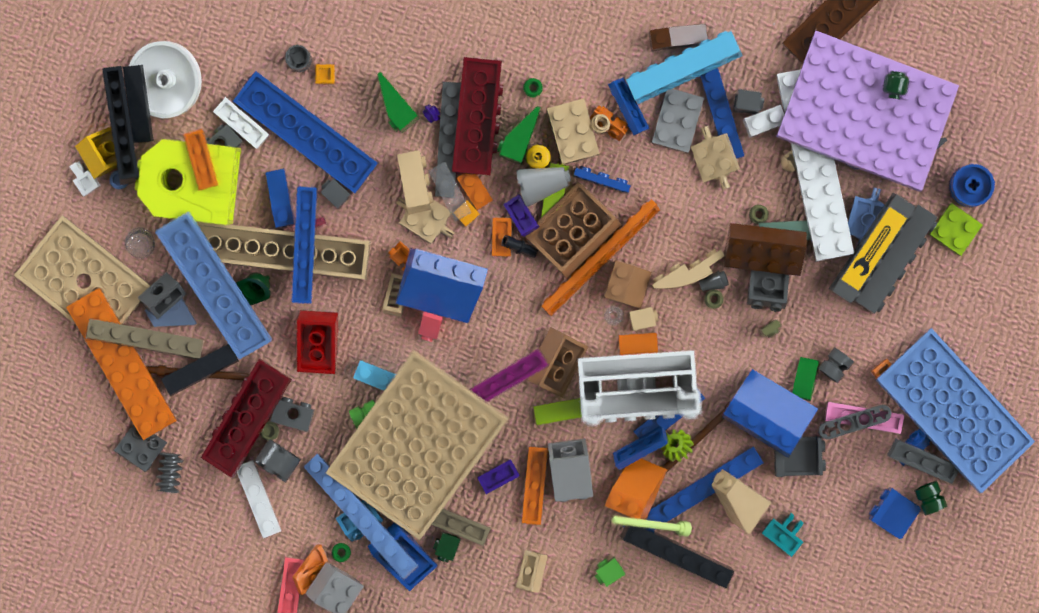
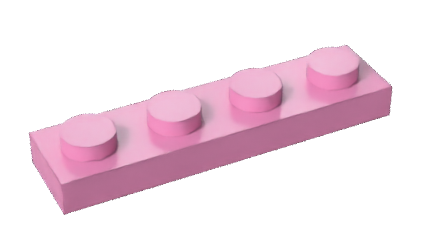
(836, 410)

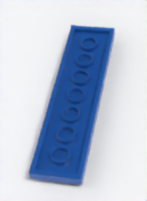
(305, 132)

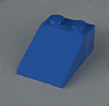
(416, 552)

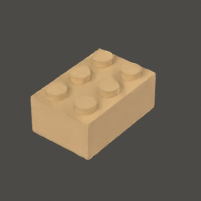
(573, 131)

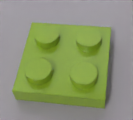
(956, 229)

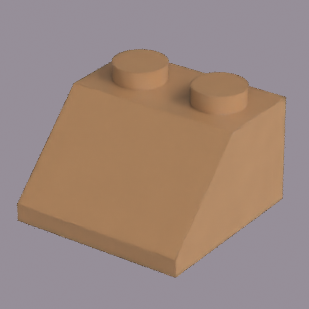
(627, 284)

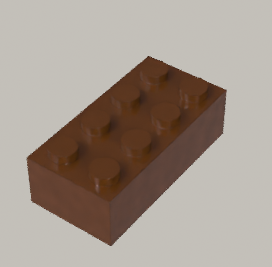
(765, 249)

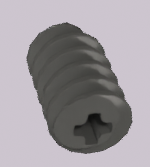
(169, 472)

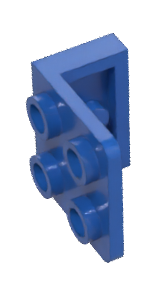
(894, 513)

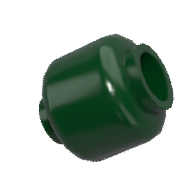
(896, 84)

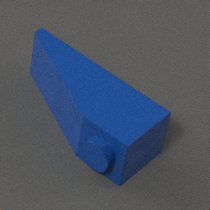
(280, 199)

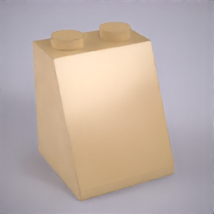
(739, 501)

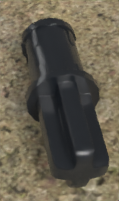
(519, 246)

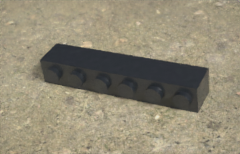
(120, 125)
(678, 554)

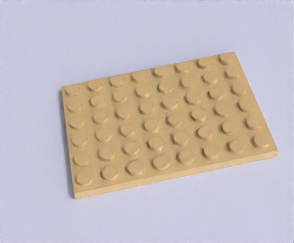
(417, 445)

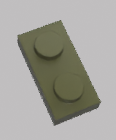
(770, 329)

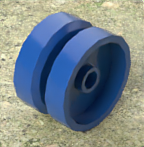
(979, 177)

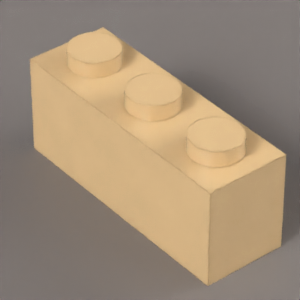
(415, 182)

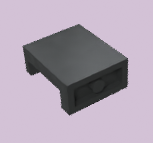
(804, 459)

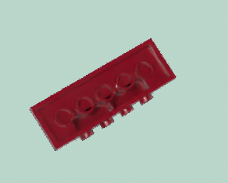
(477, 116)
(245, 418)

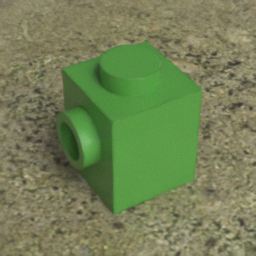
(609, 571)

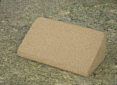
(531, 571)

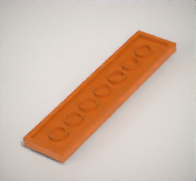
(123, 369)

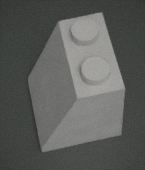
(570, 470)

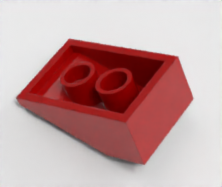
(317, 341)

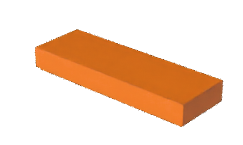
(200, 159)

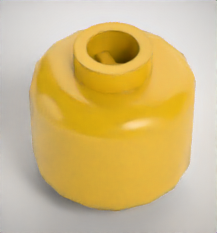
(544, 152)

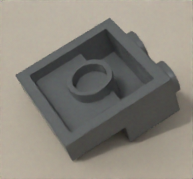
(768, 290)

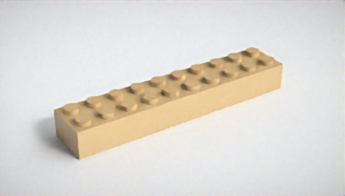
(276, 250)

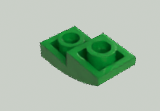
(805, 378)

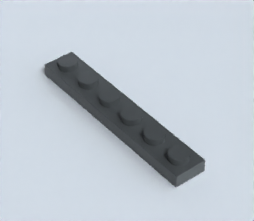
(448, 125)

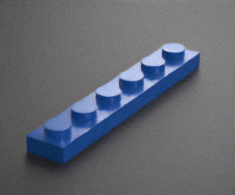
(720, 109)
(304, 245)

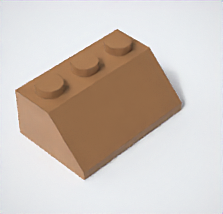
(562, 356)

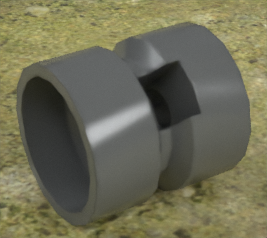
(298, 58)
(836, 365)

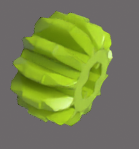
(683, 448)

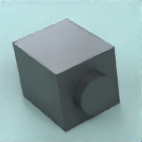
(335, 193)

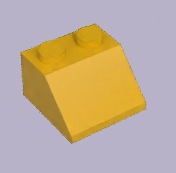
(98, 152)

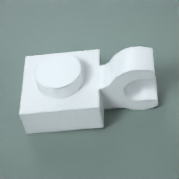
(84, 180)

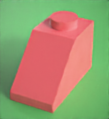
(430, 326)

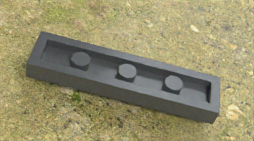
(923, 460)

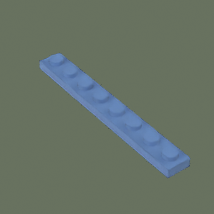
(362, 518)

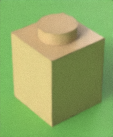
(643, 318)

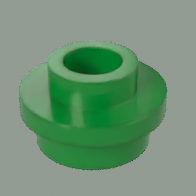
(533, 81)
(336, 556)

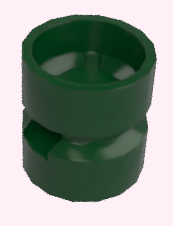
(930, 498)

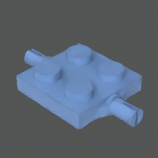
(864, 213)

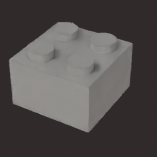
(334, 589)

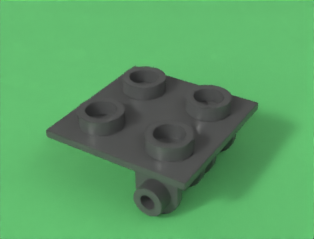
(140, 451)

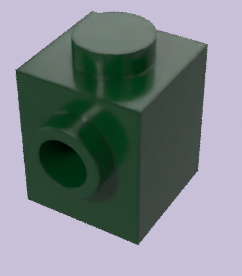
(446, 547)

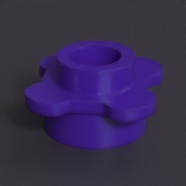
(431, 113)

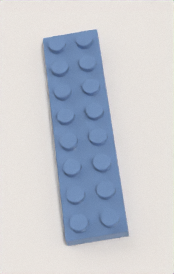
(213, 285)

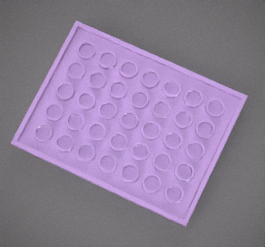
(848, 117)

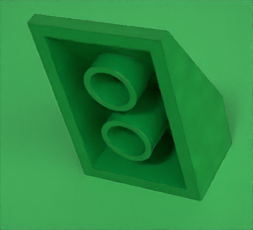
(397, 109)
(517, 141)

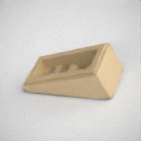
(390, 310)

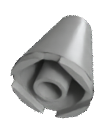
(541, 182)

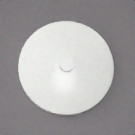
(170, 78)

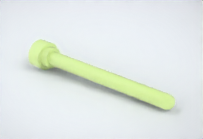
(682, 528)

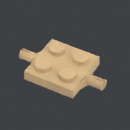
(715, 157)
(427, 223)

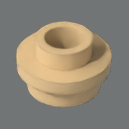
(602, 118)

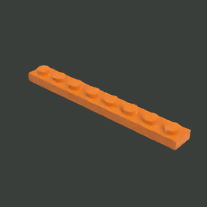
(600, 258)

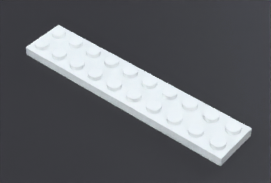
(819, 191)

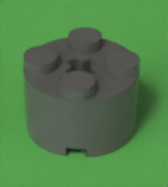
(277, 460)

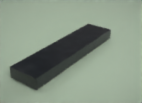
(138, 103)
(199, 370)

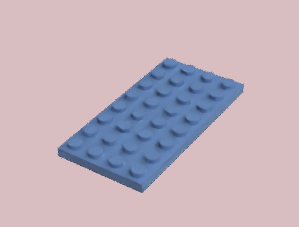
(955, 410)

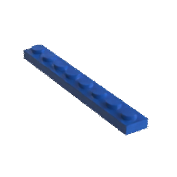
(702, 488)

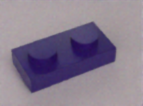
(521, 215)
(498, 476)

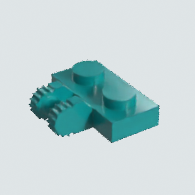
(782, 536)

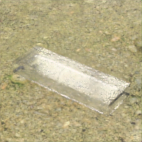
(449, 191)

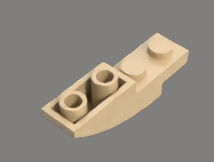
(682, 276)

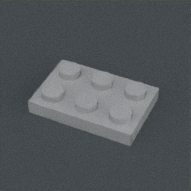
(677, 120)

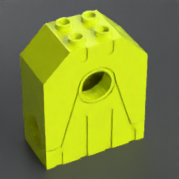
(207, 205)

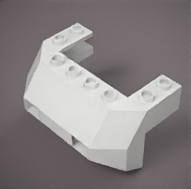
(637, 387)

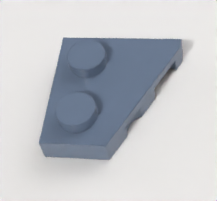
(175, 316)

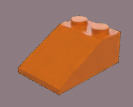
(636, 489)

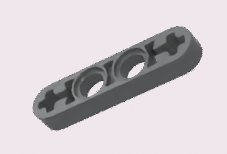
(854, 420)

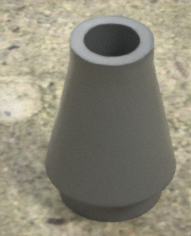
(715, 281)

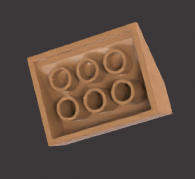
(573, 230)

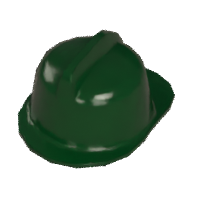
(255, 288)

